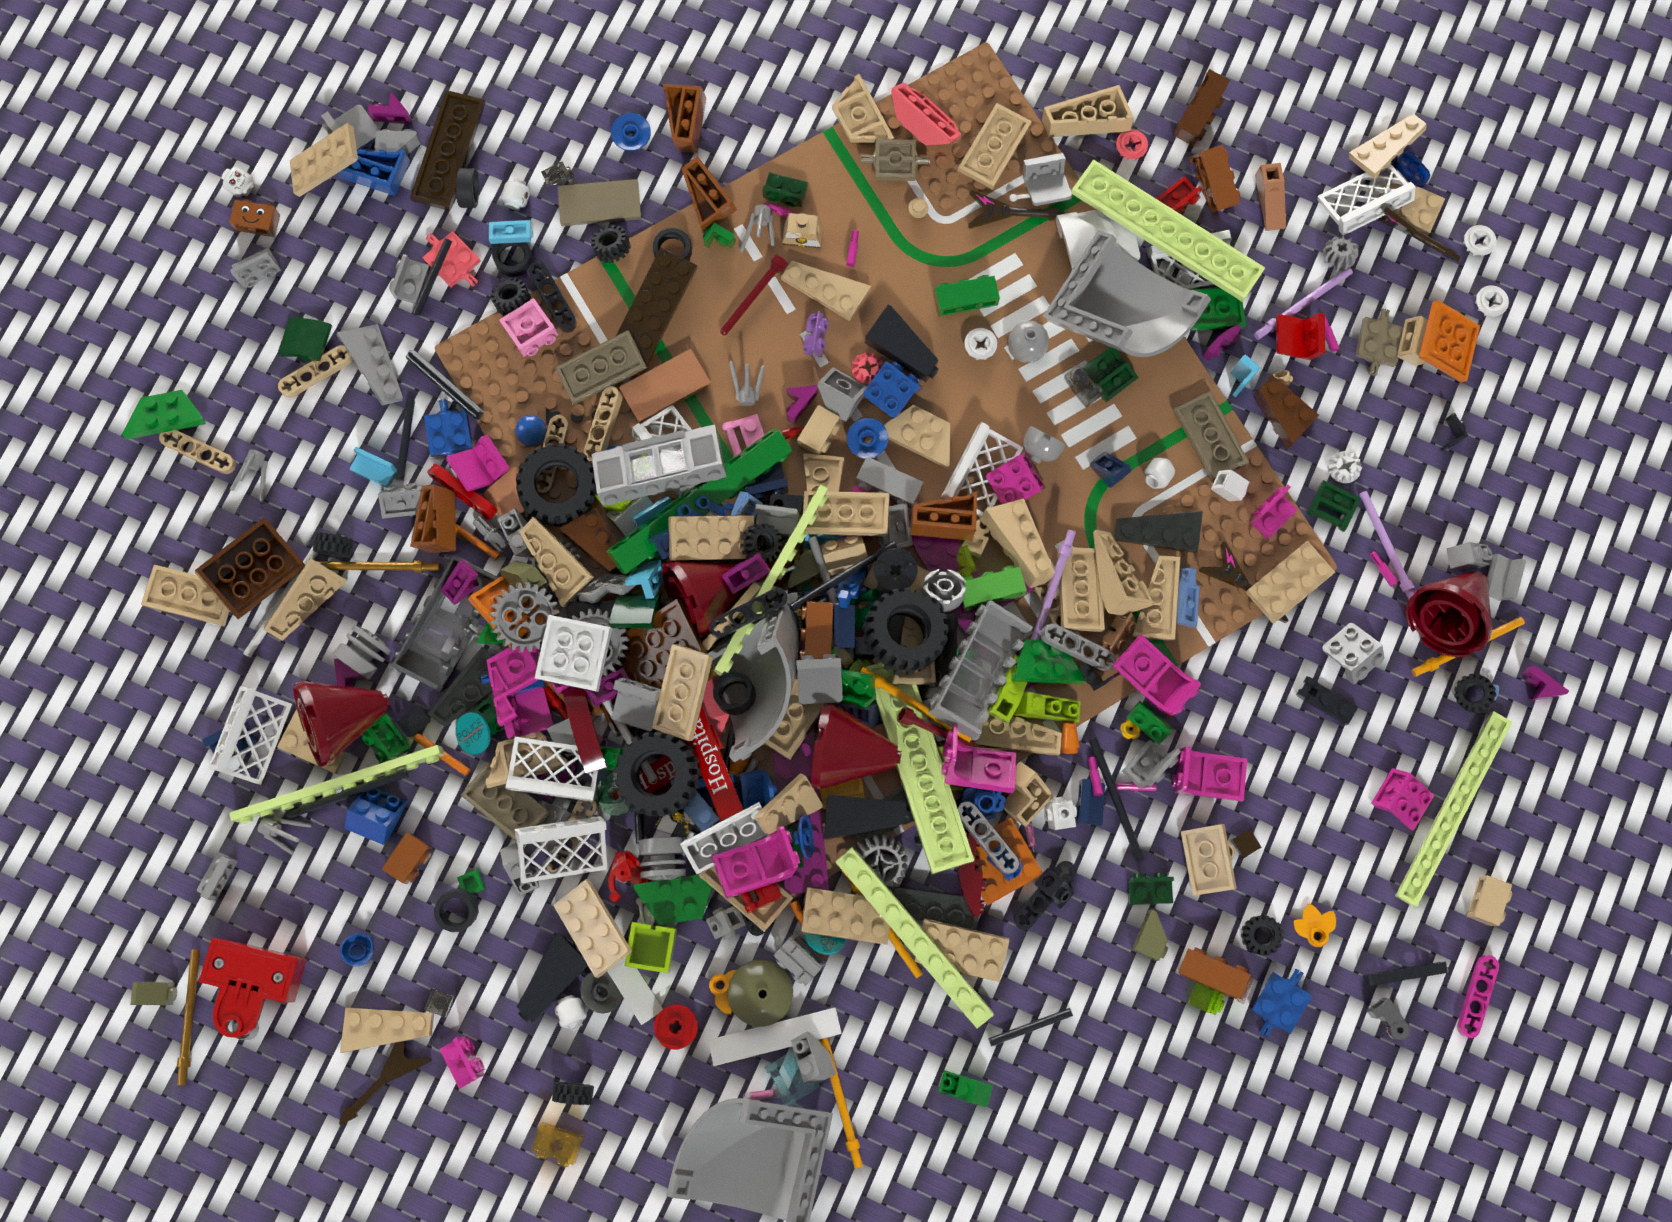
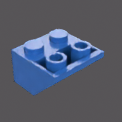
(375, 815)

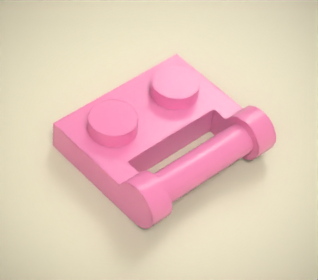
(750, 429)

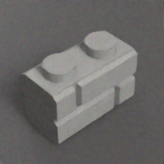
(799, 959)

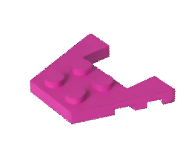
(510, 673)

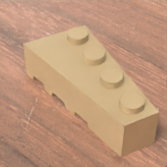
(1089, 114)
(1020, 540)

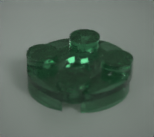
(607, 801)

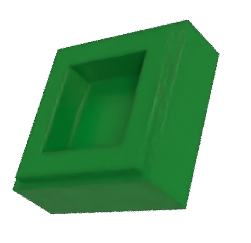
(472, 882)

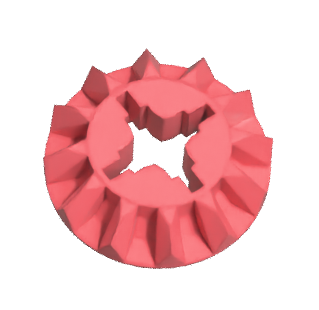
(1135, 137)
(859, 362)

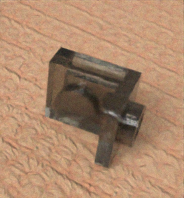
(555, 173)

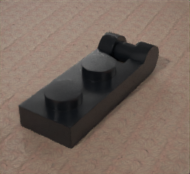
(1327, 701)

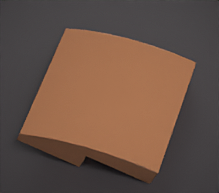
(504, 494)

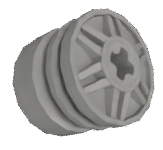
(362, 652)
(661, 858)

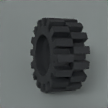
(602, 242)
(506, 289)
(771, 538)
(333, 545)
(1475, 680)
(1275, 935)
(573, 1093)

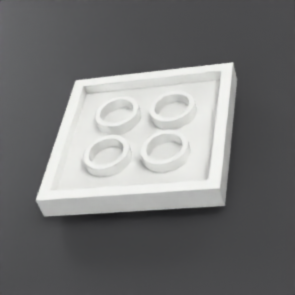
(573, 653)

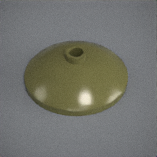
(744, 991)

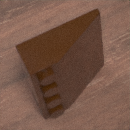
(250, 568)

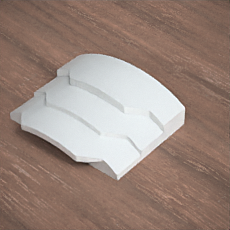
(1081, 227)

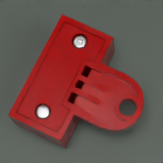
(246, 979)

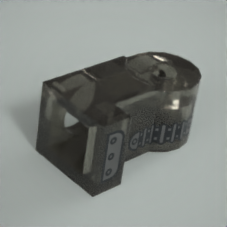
(1083, 386)

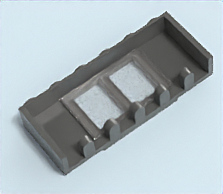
(440, 632)

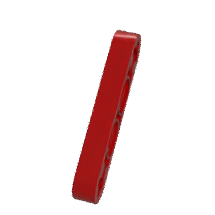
(470, 498)

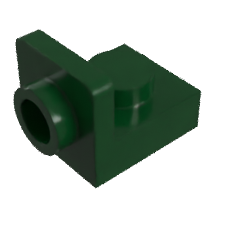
(488, 712)

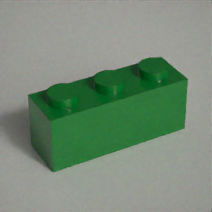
(966, 295)

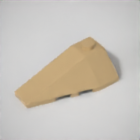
(1118, 584)

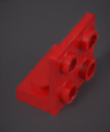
(1300, 336)

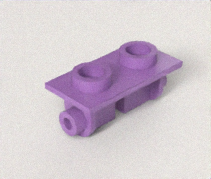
(817, 325)

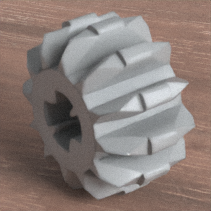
(1340, 253)

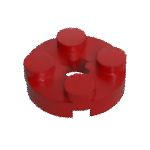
(665, 1034)

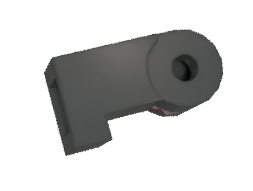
(1391, 1018)

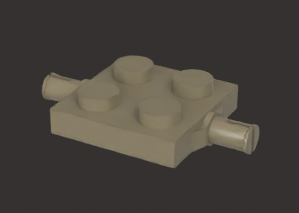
(895, 160)
(1379, 342)

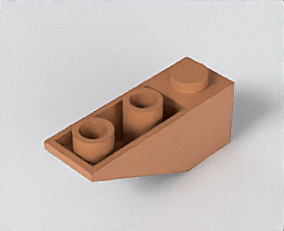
(1272, 195)

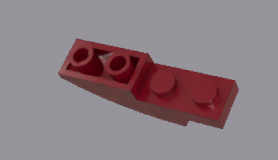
(972, 882)

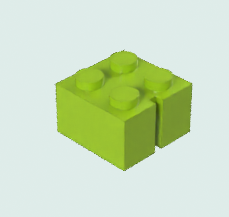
(651, 947)

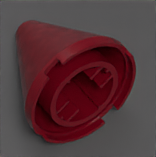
(701, 590)
(1452, 614)
(335, 716)
(848, 749)

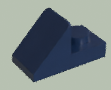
(1110, 469)

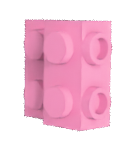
(529, 328)

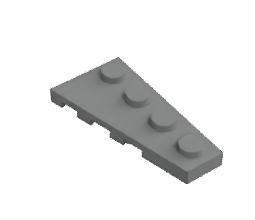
(372, 360)

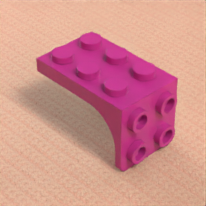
(1156, 676)
(977, 766)
(1209, 775)
(756, 863)

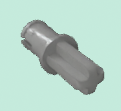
(490, 534)

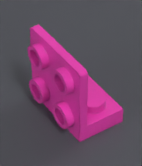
(478, 465)
(1015, 480)
(1273, 513)
(532, 713)
(1403, 797)
(462, 1061)

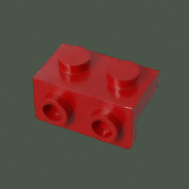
(1180, 195)

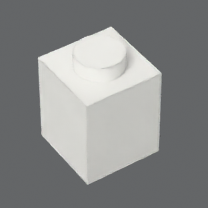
(1230, 485)

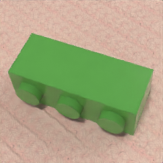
(994, 587)

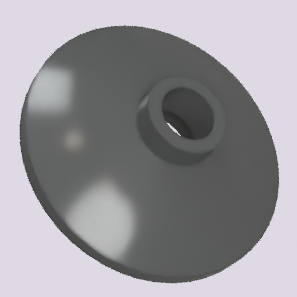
(609, 992)

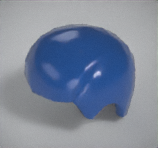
(530, 430)
(357, 950)

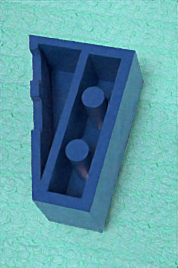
(377, 170)

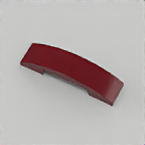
(583, 729)

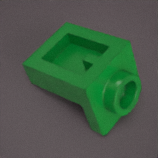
(721, 236)

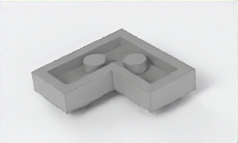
(605, 584)

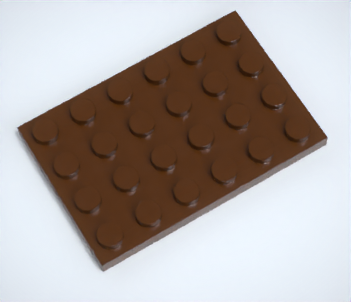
(651, 649)

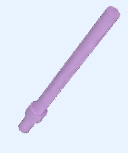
(1270, 326)
(1065, 552)
(1406, 584)

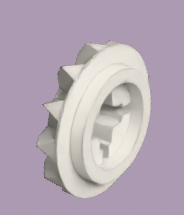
(1478, 232)
(1500, 299)
(980, 335)
(1344, 476)

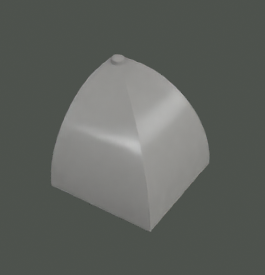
(1124, 302)
(771, 666)
(753, 1158)

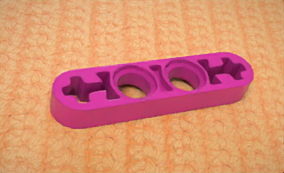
(1481, 997)

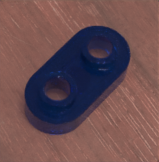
(1413, 168)

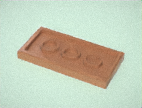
(664, 385)

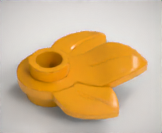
(1313, 922)
(721, 995)

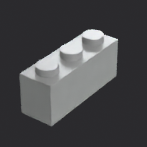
(885, 479)

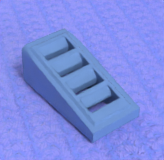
(743, 499)
(870, 714)

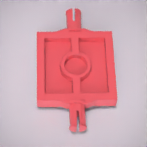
(458, 261)

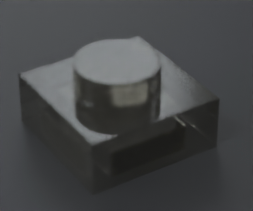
(439, 1002)

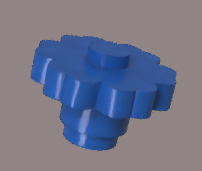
(985, 800)

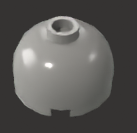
(1028, 341)
(1042, 446)
(945, 588)

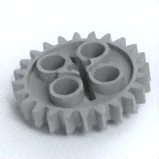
(512, 601)
(616, 641)

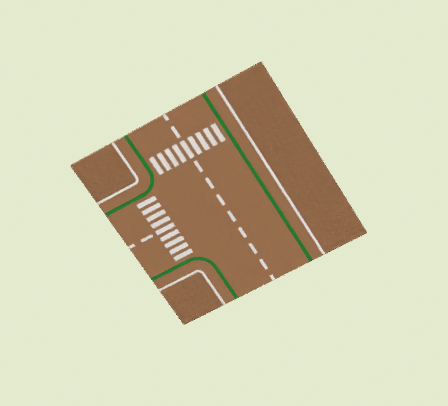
(903, 265)

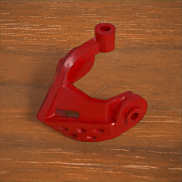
(625, 868)

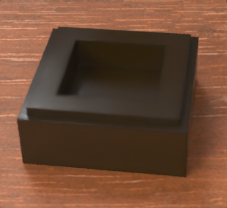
(1246, 843)

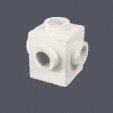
(1060, 813)

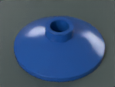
(628, 124)
(867, 428)
(804, 837)

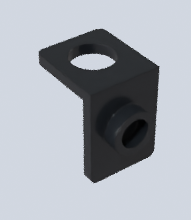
(1457, 428)
(1093, 678)
(412, 722)
(1059, 892)

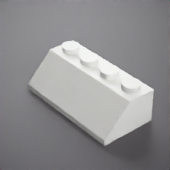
(724, 836)

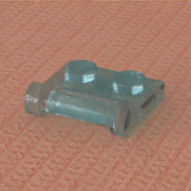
(791, 1066)

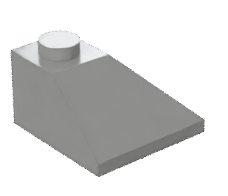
(841, 393)

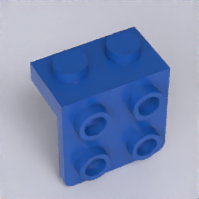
(892, 388)
(756, 787)

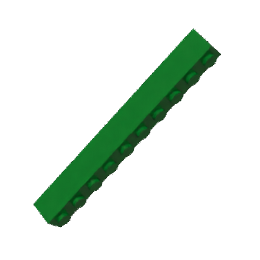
(740, 472)

